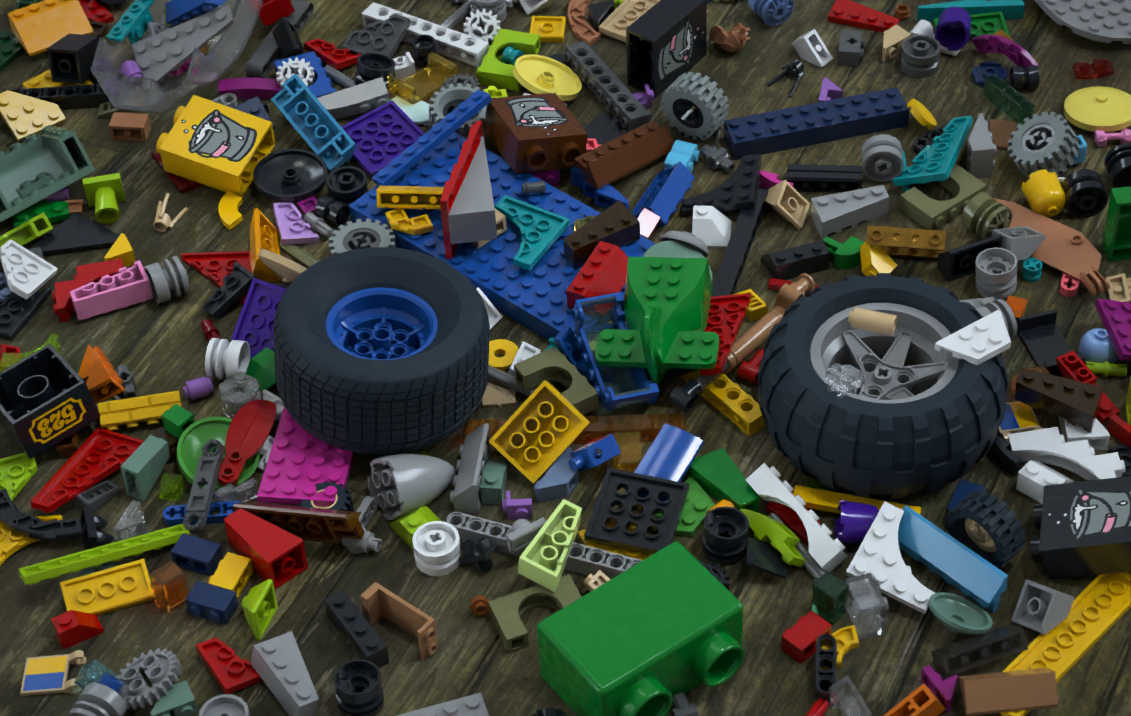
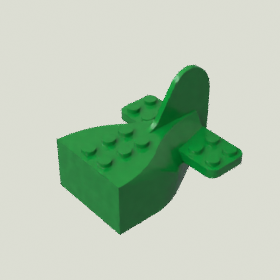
(665, 318)

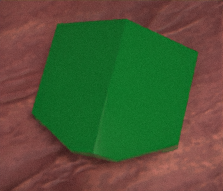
(263, 368)

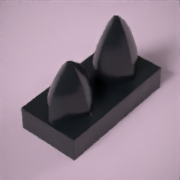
(89, 524)

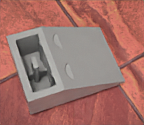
(981, 150)

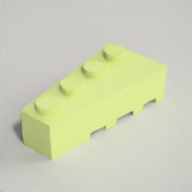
(549, 550)

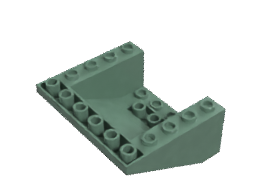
(40, 168)

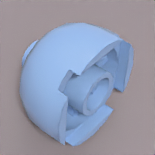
(1097, 346)

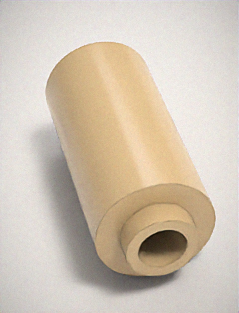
(872, 321)

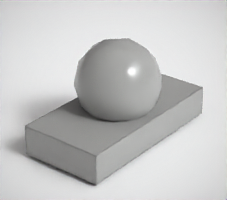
(523, 533)

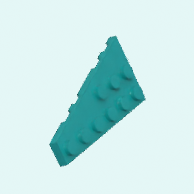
(937, 160)

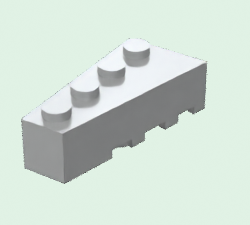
(285, 674)

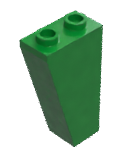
(723, 480)

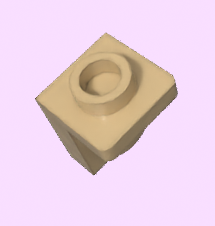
(594, 581)

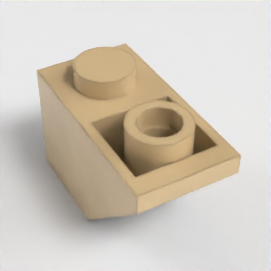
(893, 42)

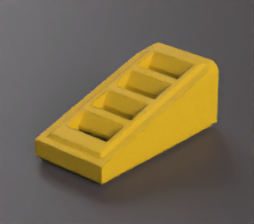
(757, 306)

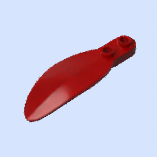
(245, 438)

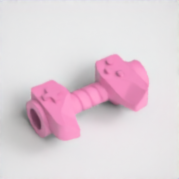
(1101, 137)

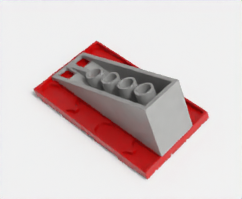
(468, 196)

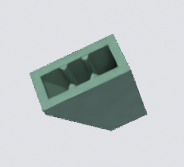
(144, 467)

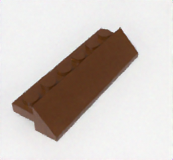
(625, 154)
(308, 522)

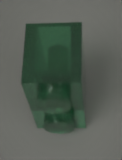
(829, 597)

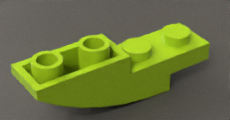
(777, 534)

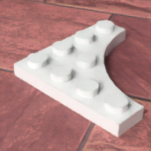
(881, 556)

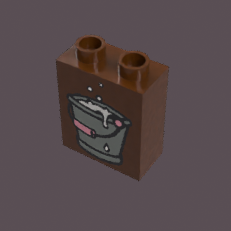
(535, 132)

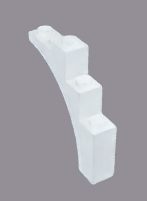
(1076, 456)

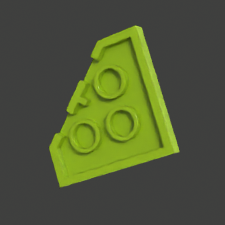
(16, 472)

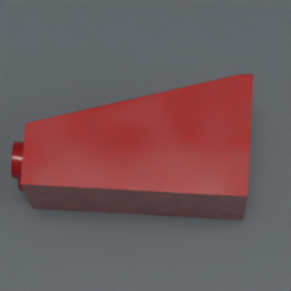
(272, 550)

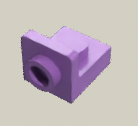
(645, 97)

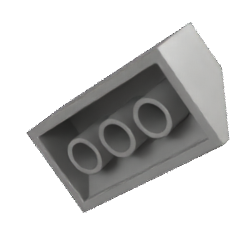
(470, 468)

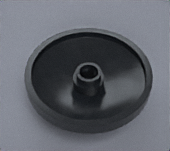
(290, 175)

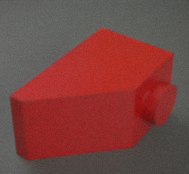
(75, 627)

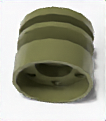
(985, 214)

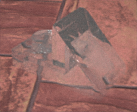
(130, 523)
(847, 698)

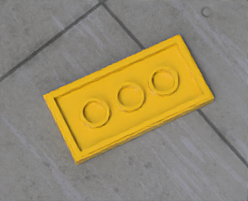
(109, 589)

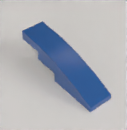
(603, 197)

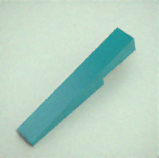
(1011, 8)

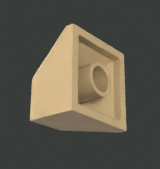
(788, 203)

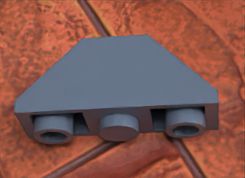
(558, 480)

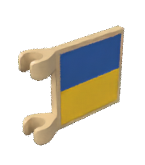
(1018, 418)
(50, 674)

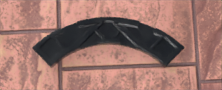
(34, 527)

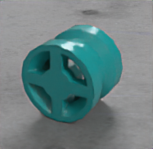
(510, 55)
(1032, 270)

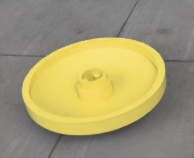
(547, 75)
(1099, 109)

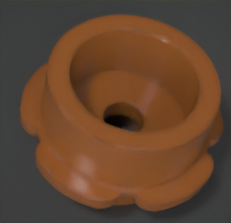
(902, 11)
(479, 601)

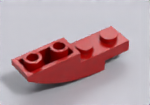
(1075, 369)

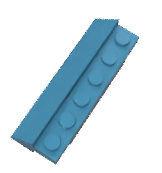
(314, 123)
(951, 560)

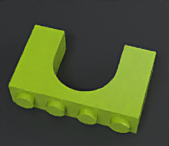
(499, 74)

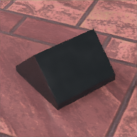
(287, 39)

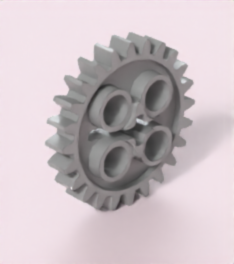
(161, 669)

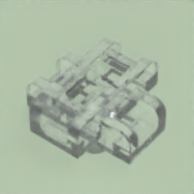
(845, 373)

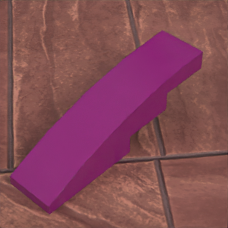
(249, 87)

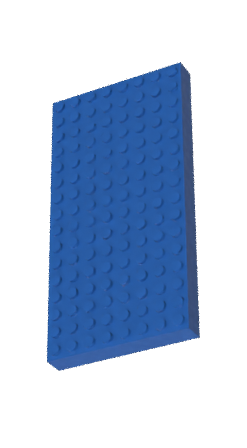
(528, 297)

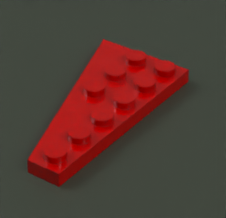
(725, 319)
(90, 464)

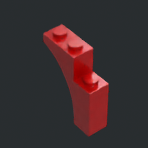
(85, 275)

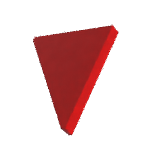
(217, 265)

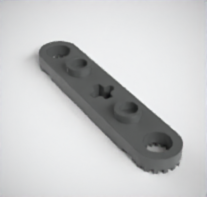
(201, 498)

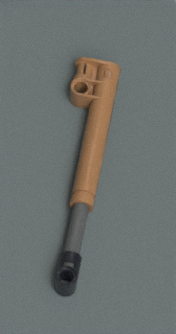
(684, 397)

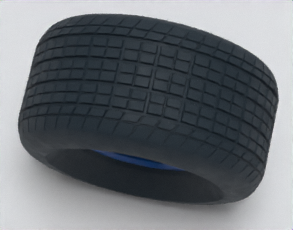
(381, 350)

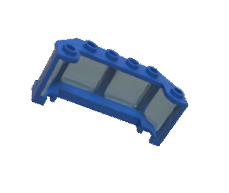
(615, 385)

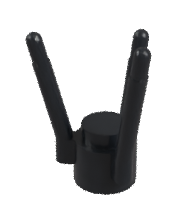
(793, 69)

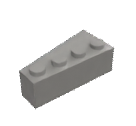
(848, 208)

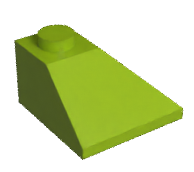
(408, 524)
(260, 607)

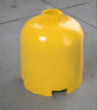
(1044, 193)

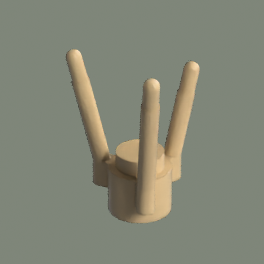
(162, 219)

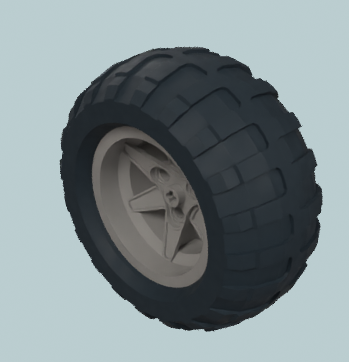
(885, 435)

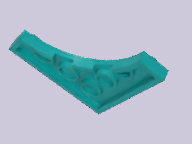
(537, 229)

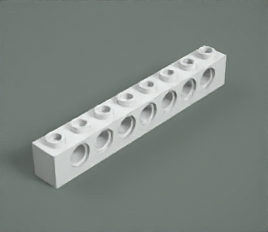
(447, 41)

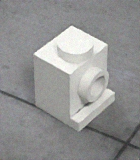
(404, 66)

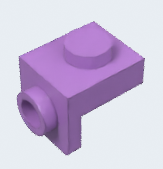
(517, 507)

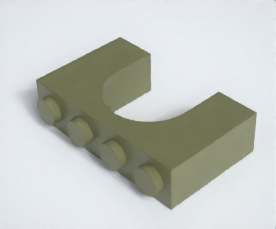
(935, 213)
(554, 366)
(508, 610)

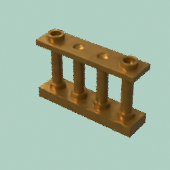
(907, 241)

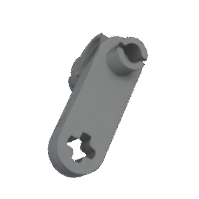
(368, 541)

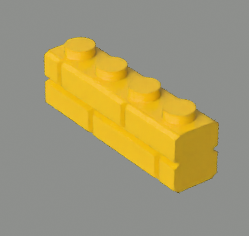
(409, 197)
(136, 410)

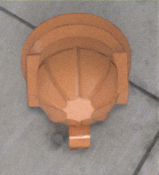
(730, 41)

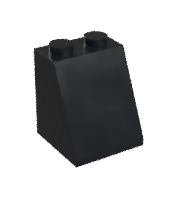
(72, 58)

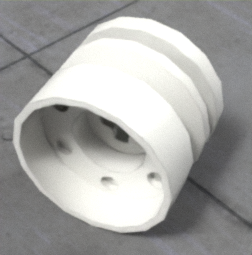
(226, 359)

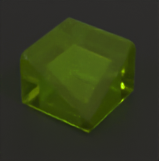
(171, 486)

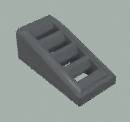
(91, 498)

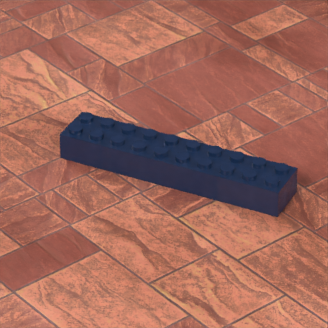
(816, 123)

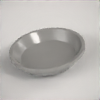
(687, 238)

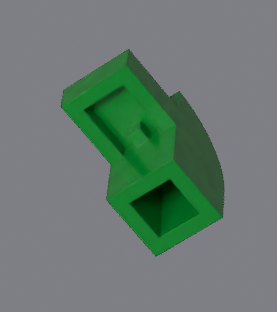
(844, 255)

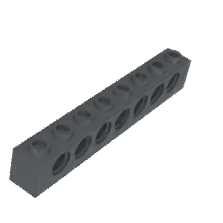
(606, 86)

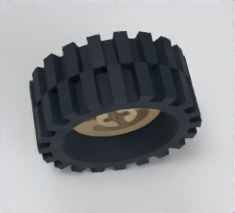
(986, 528)

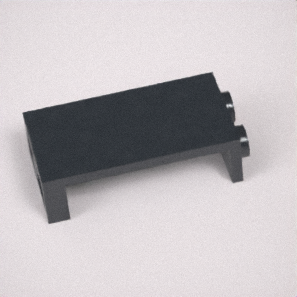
(1044, 340)

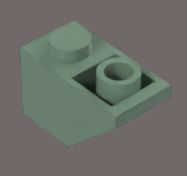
(177, 702)

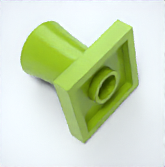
(104, 194)

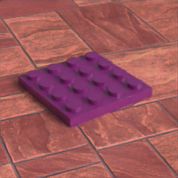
(1117, 322)

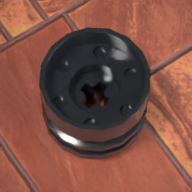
(1119, 165)
(725, 535)
(358, 688)

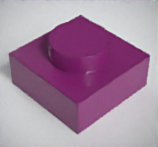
(307, 205)

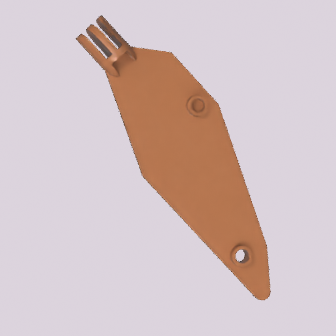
(1062, 248)

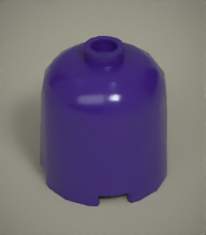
(953, 28)
(854, 521)

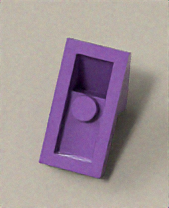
(829, 91)

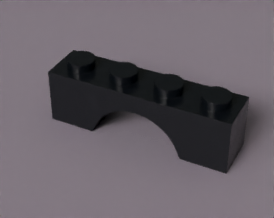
(347, 616)

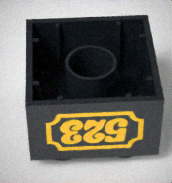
(44, 402)

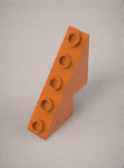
(99, 375)

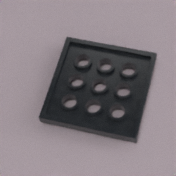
(644, 522)

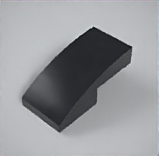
(1007, 460)

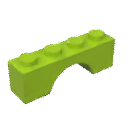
(27, 231)

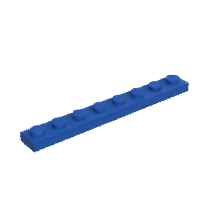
(432, 138)

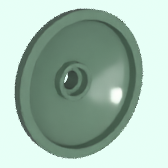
(959, 614)

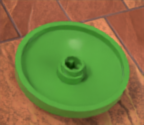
(193, 439)

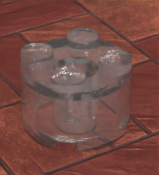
(237, 392)

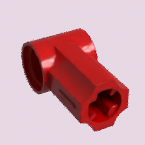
(750, 370)

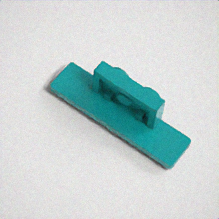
(133, 22)

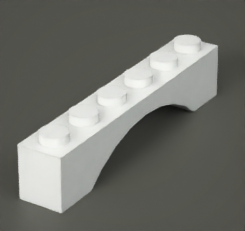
(822, 547)

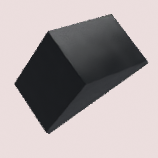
(599, 13)

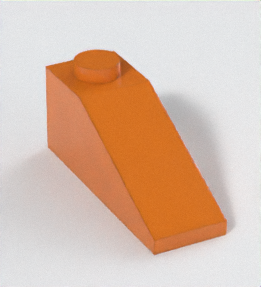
(919, 703)

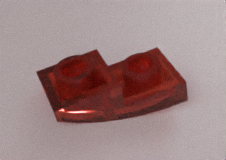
(1098, 69)

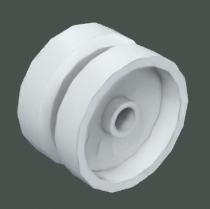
(436, 548)

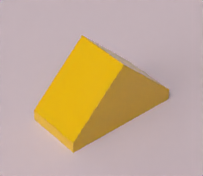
(123, 250)

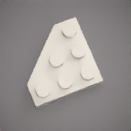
(24, 269)

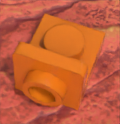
(1017, 305)

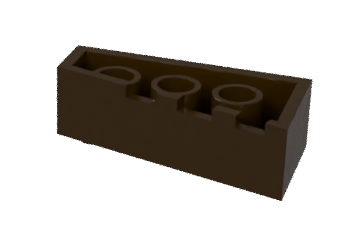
(612, 226)

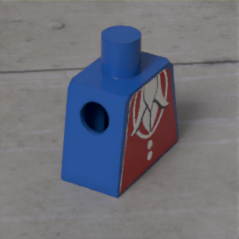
(588, 456)

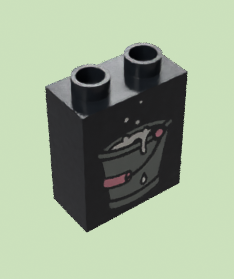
(666, 43)
(1084, 528)

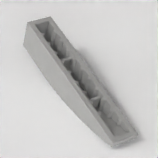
(354, 99)

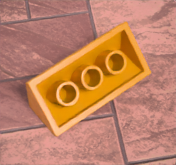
(265, 236)

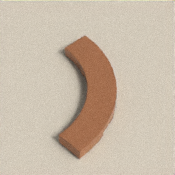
(578, 23)

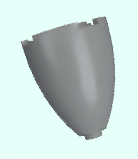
(407, 482)

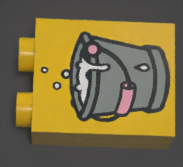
(215, 145)

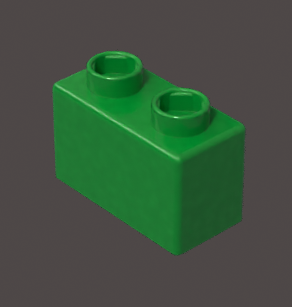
(643, 638)

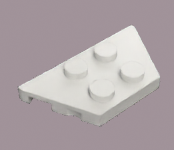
(978, 340)

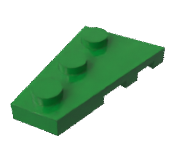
(54, 211)

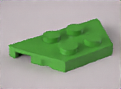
(694, 510)

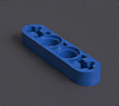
(178, 510)

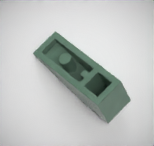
(494, 480)

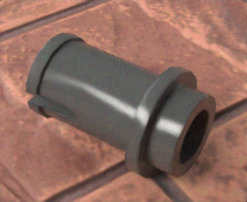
(533, 187)

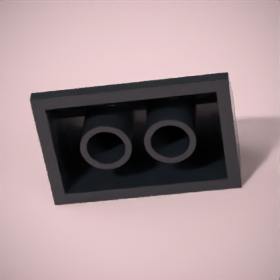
(797, 260)
(961, 260)

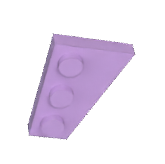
(291, 226)

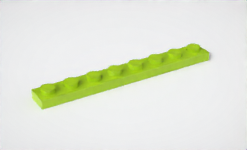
(97, 556)

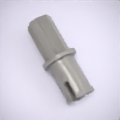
(318, 224)

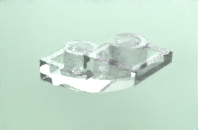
(244, 492)

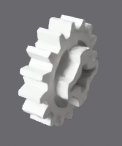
(489, 25)
(297, 67)

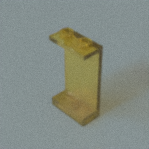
(424, 82)

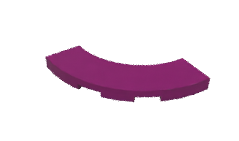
(999, 44)

